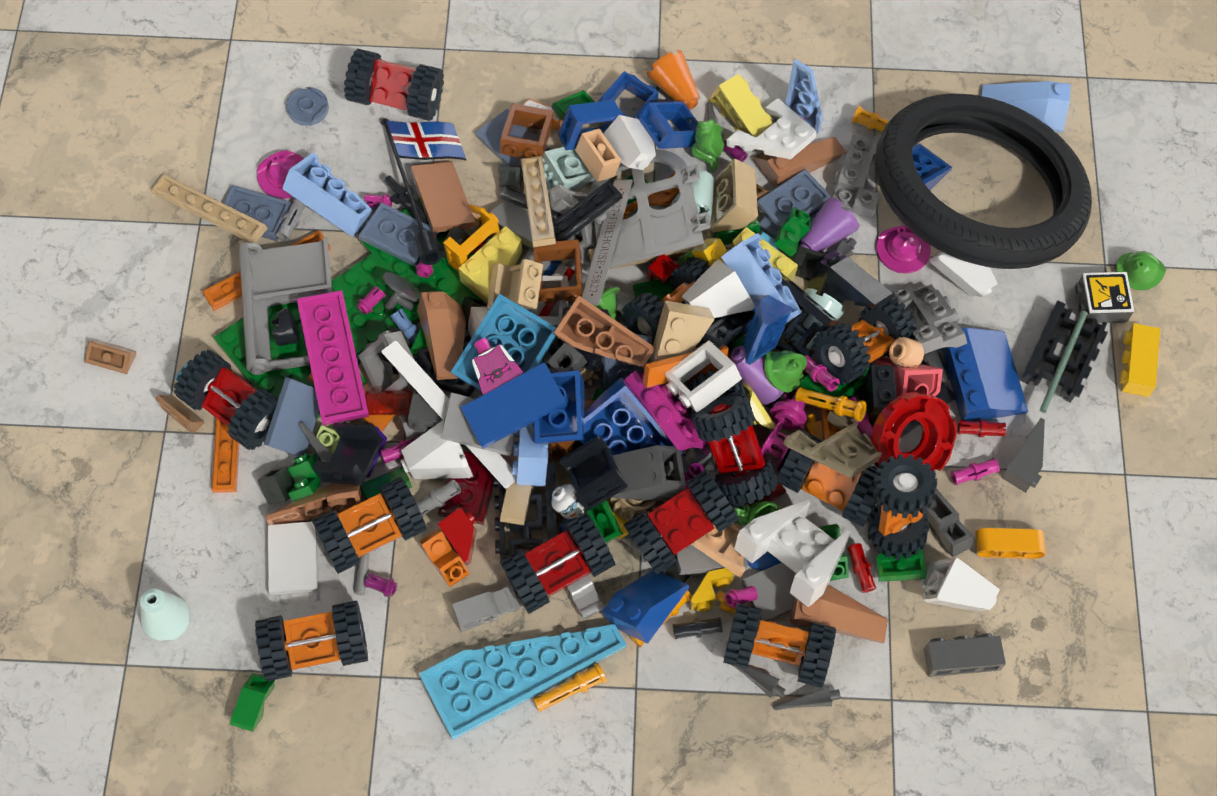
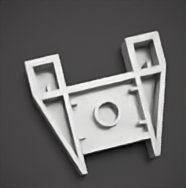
(797, 545)

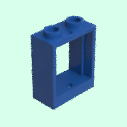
(634, 86)
(584, 114)
(655, 118)

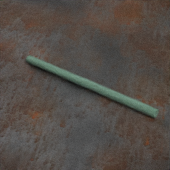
(1063, 362)

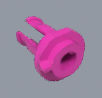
(789, 411)

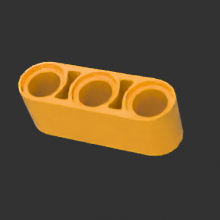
(1010, 543)

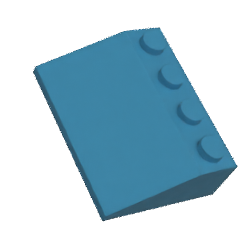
(517, 330)

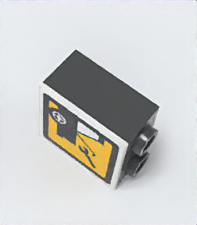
(1105, 297)

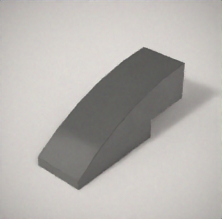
(947, 526)

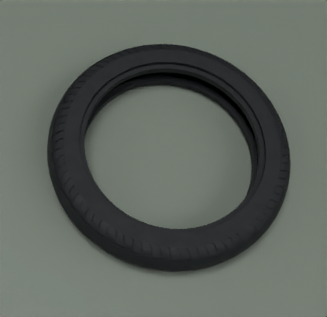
(963, 236)

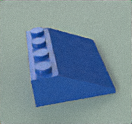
(984, 376)
(622, 421)

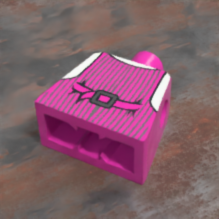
(493, 366)

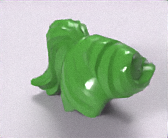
(708, 143)
(749, 512)

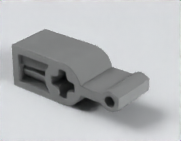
(585, 597)
(485, 608)

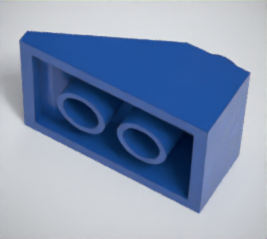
(929, 166)
(765, 328)
(567, 421)
(644, 604)

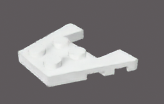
(781, 139)

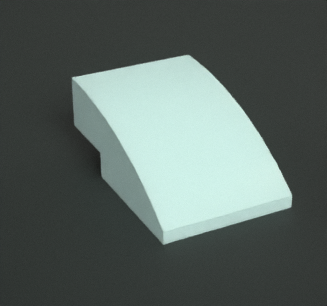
(565, 169)

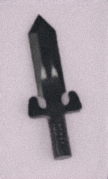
(401, 193)

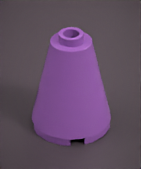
(829, 226)
(755, 376)

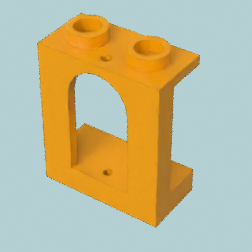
(458, 253)

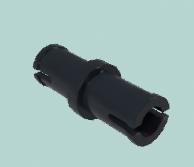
(697, 628)

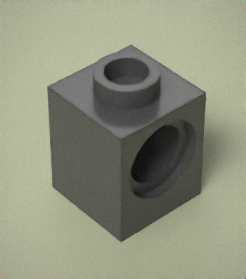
(566, 352)

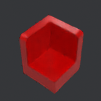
(661, 269)

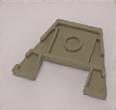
(844, 452)

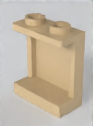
(517, 283)

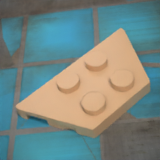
(721, 548)

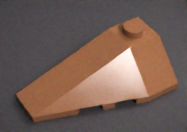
(811, 158)
(443, 331)
(596, 332)
(333, 496)
(843, 613)

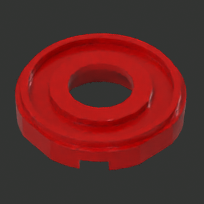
(937, 426)

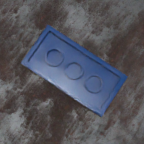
(513, 405)

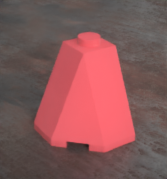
(918, 379)

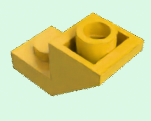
(705, 596)

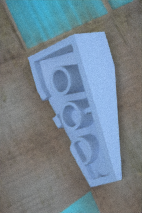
(803, 95)
(1043, 99)

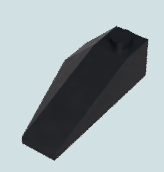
(847, 281)

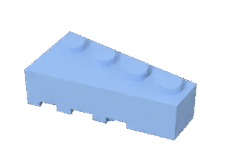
(327, 195)
(757, 273)
(532, 458)

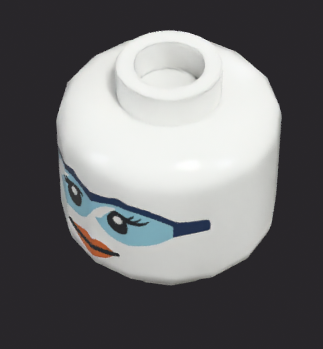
(566, 503)

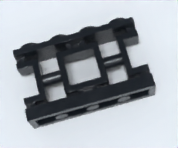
(804, 301)
(1048, 344)
(544, 512)

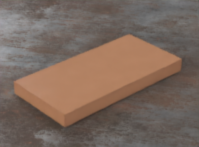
(442, 196)

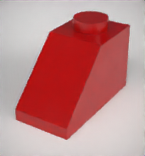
(460, 532)

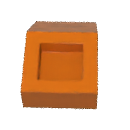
(444, 558)

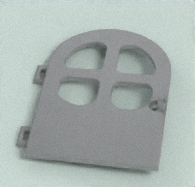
(652, 230)

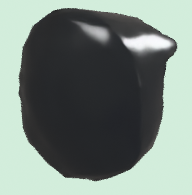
(286, 330)

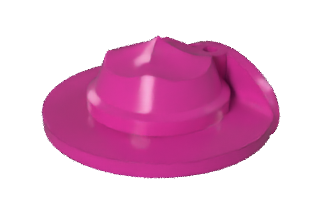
(273, 173)
(902, 250)

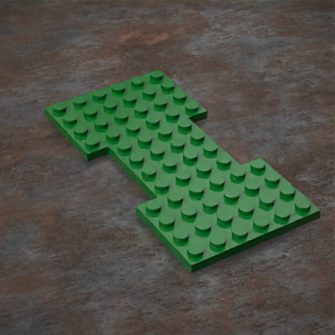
(364, 328)

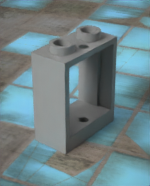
(374, 366)

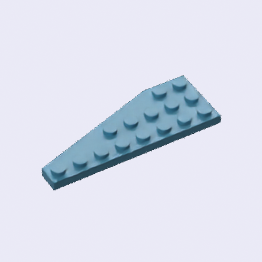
(492, 680)

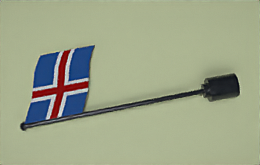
(423, 142)

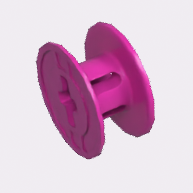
(774, 442)

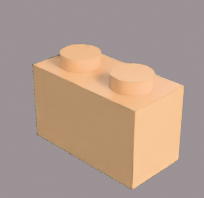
(598, 155)

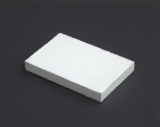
(292, 558)

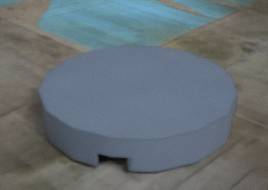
(307, 106)

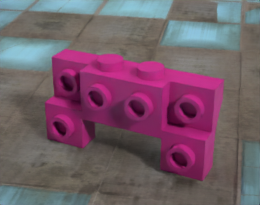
(667, 412)

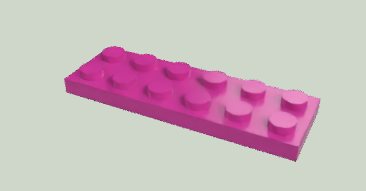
(332, 358)

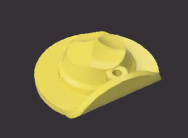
(759, 412)

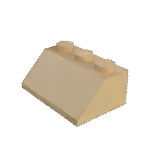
(734, 197)

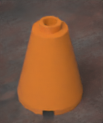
(675, 79)

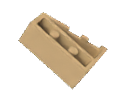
(680, 330)

